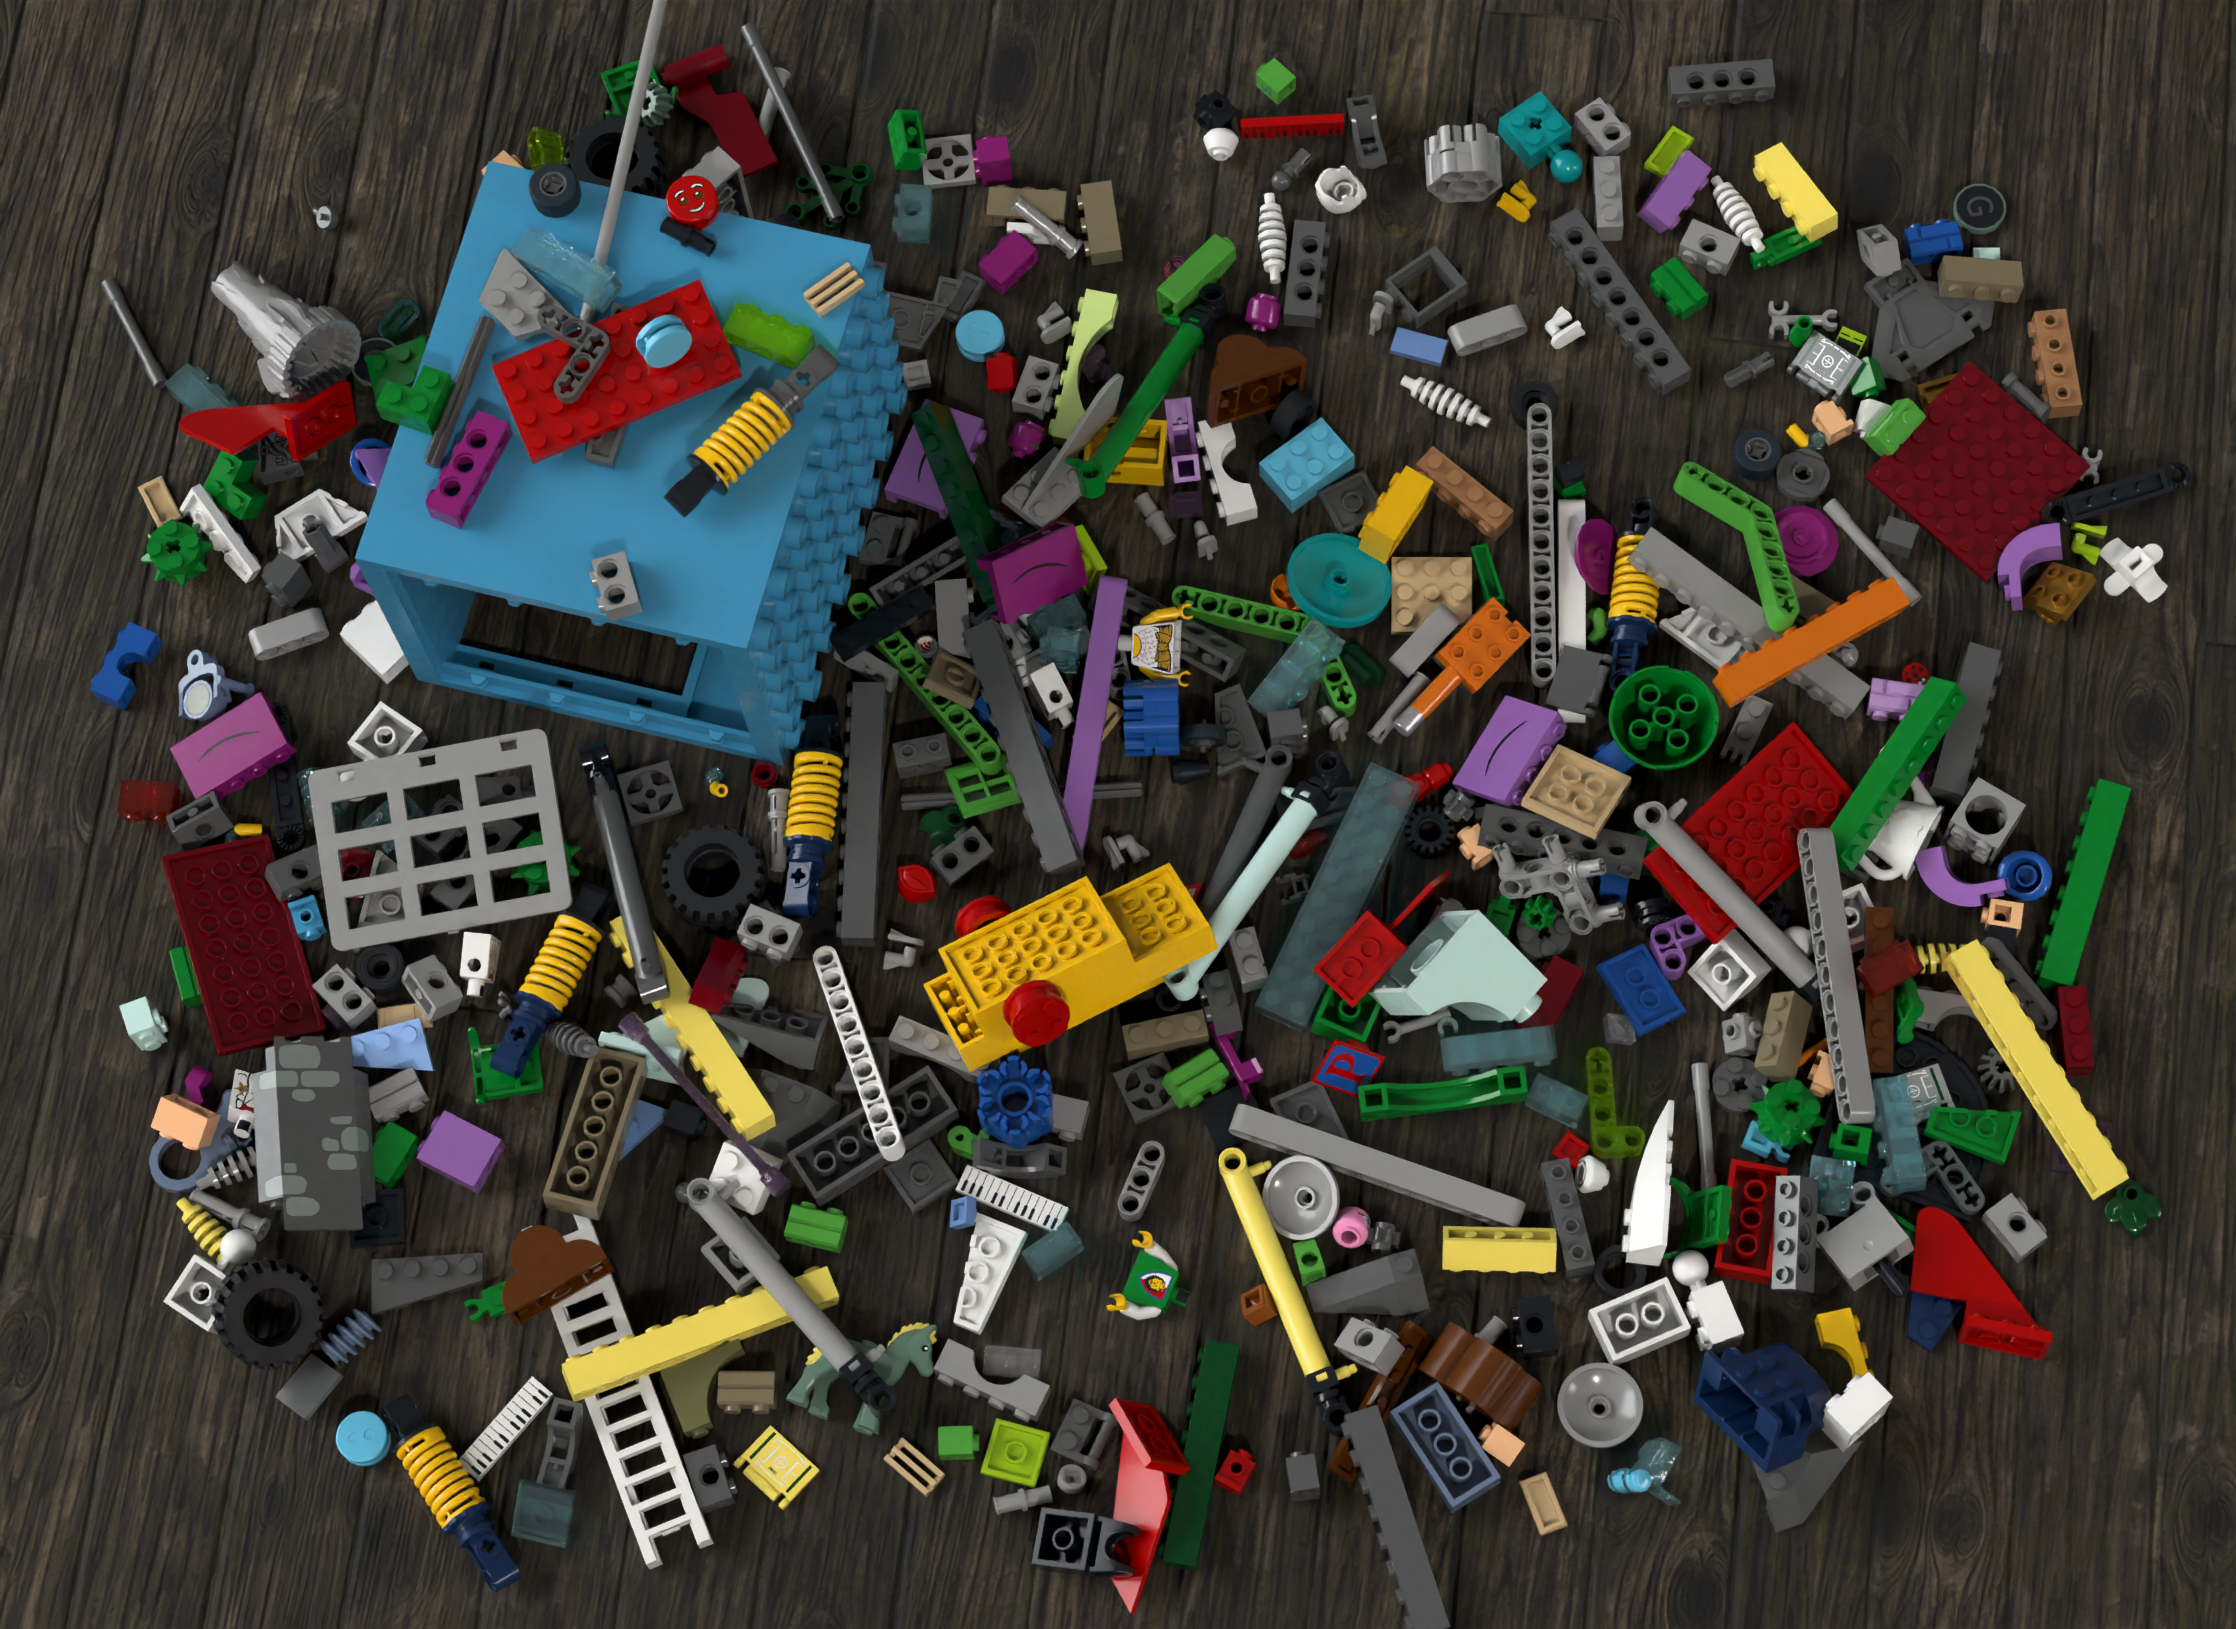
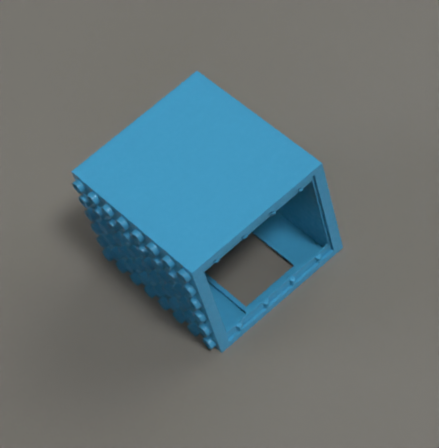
(737, 574)

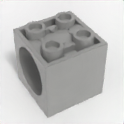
(1990, 801)

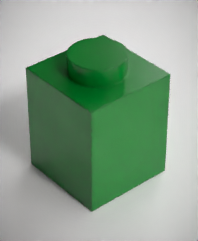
(1869, 380)

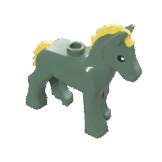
(909, 1345)

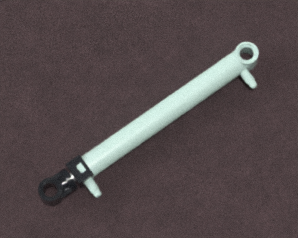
(1309, 802)

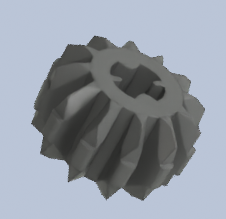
(1989, 1068)

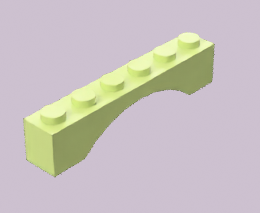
(1096, 319)

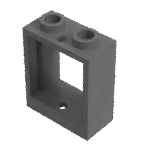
(1445, 271)

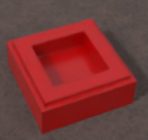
(1571, 1147)

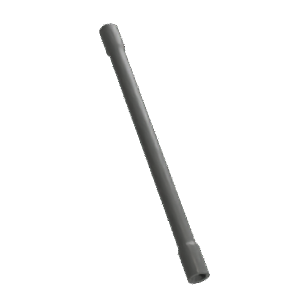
(829, 201)

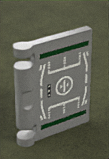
(1927, 1090)

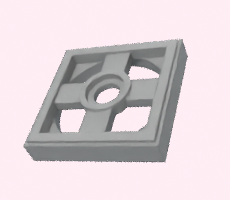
(960, 161)

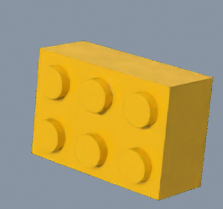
(1394, 514)

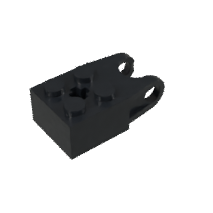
(1090, 1545)

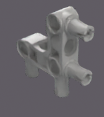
(1563, 877)

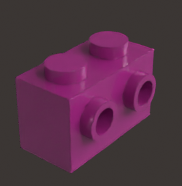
(992, 161)
(1007, 262)

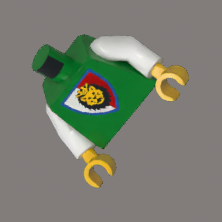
(1150, 1283)

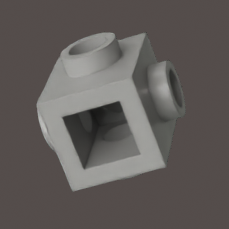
(1742, 1035)

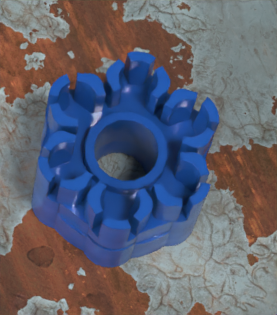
(1151, 717)
(1013, 1081)

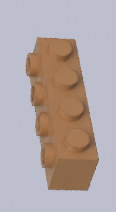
(2055, 362)
(1465, 494)

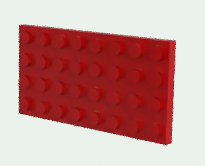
(624, 384)
(1755, 826)

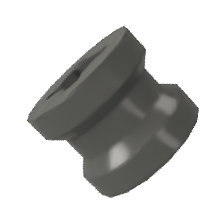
(620, 991)

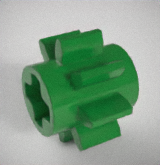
(1539, 913)

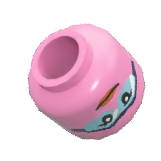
(1351, 1227)

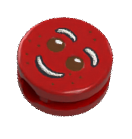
(693, 202)

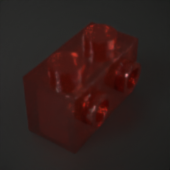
(148, 800)
(1889, 968)

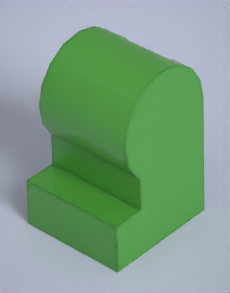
(962, 1140)
(1309, 1261)

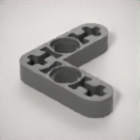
(582, 343)
(1933, 1166)

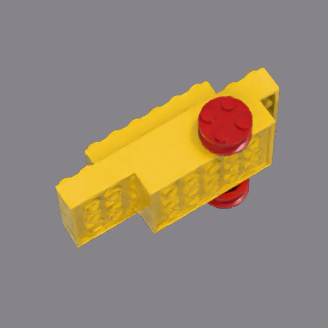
(1061, 960)

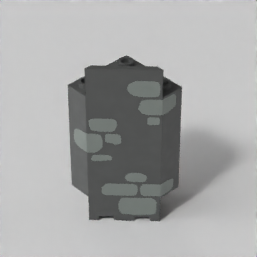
(314, 1134)

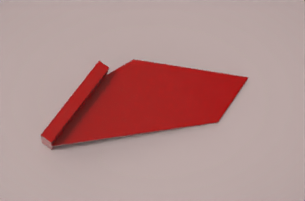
(1142, 1490)

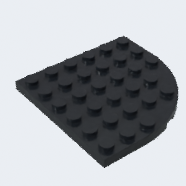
(1964, 1093)

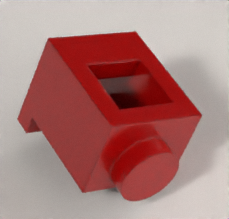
(1233, 1481)

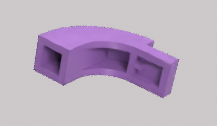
(1182, 439)
(2024, 551)
(1941, 880)

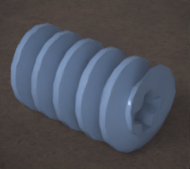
(349, 1337)

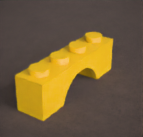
(1839, 1333)

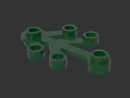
(837, 189)

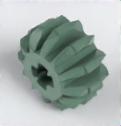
(655, 105)

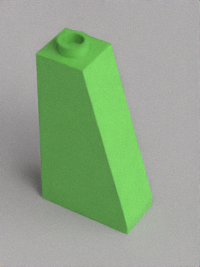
(1202, 268)

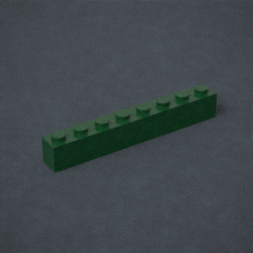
(958, 489)
(1202, 1452)

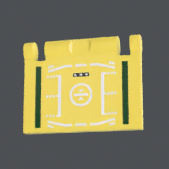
(777, 1467)

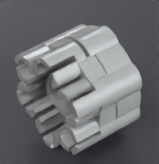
(1463, 169)

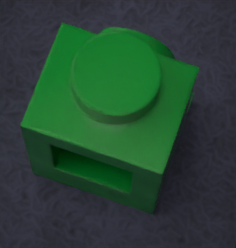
(1856, 1136)

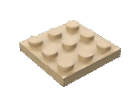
(1424, 584)
(1576, 791)

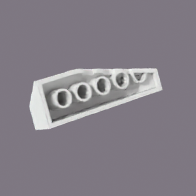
(1651, 1195)

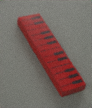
(1292, 126)

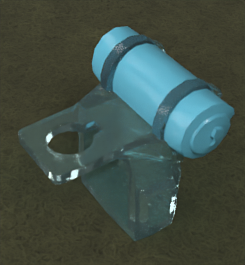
(1649, 1471)

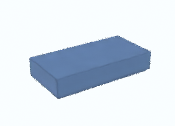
(1418, 347)

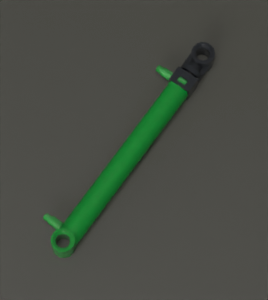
(1194, 329)

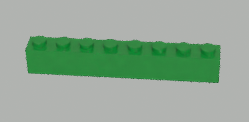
(1895, 769)
(2083, 885)

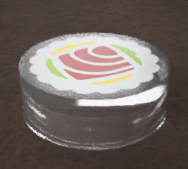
(926, 646)

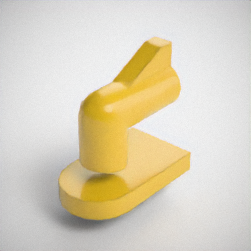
(1518, 209)

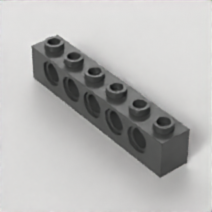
(1198, 644)
(1526, 830)

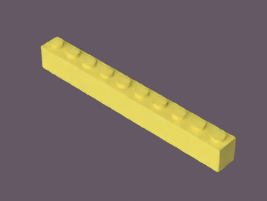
(706, 1045)
(2035, 1069)
(688, 1337)

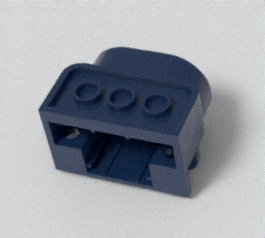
(1764, 1401)

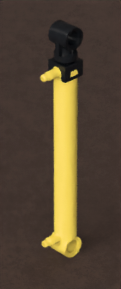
(1319, 1373)

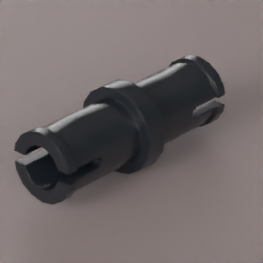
(688, 236)

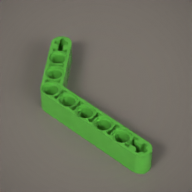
(1760, 535)
(1270, 629)

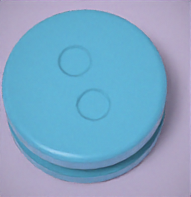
(980, 335)
(663, 341)
(363, 1438)

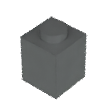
(1897, 536)

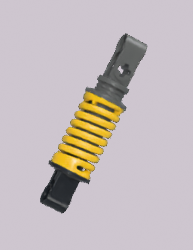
(749, 433)

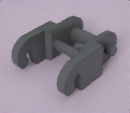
(1292, 878)

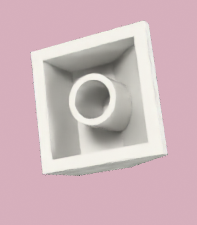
(1729, 970)

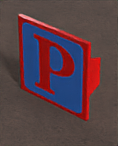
(1347, 1066)

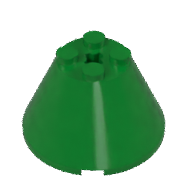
(1663, 717)

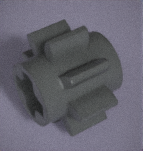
(1459, 805)
(1383, 1238)

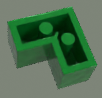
(416, 407)
(230, 485)

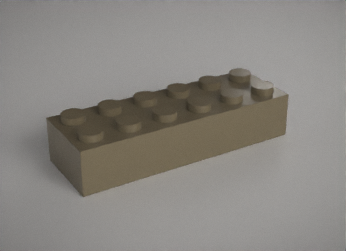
(595, 1133)

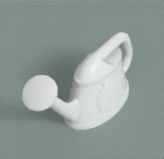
(1904, 835)

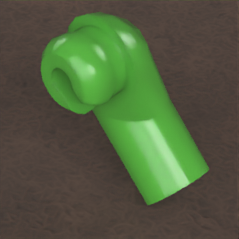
(1599, 619)

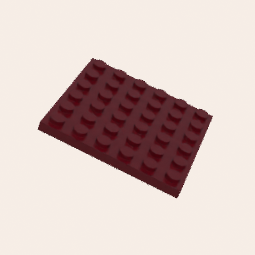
(1977, 470)

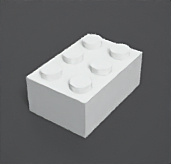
(1639, 1322)
(1855, 1410)

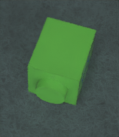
(1275, 81)
(957, 1442)

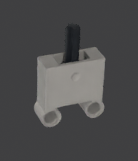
(1866, 1243)

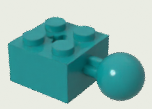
(1540, 132)

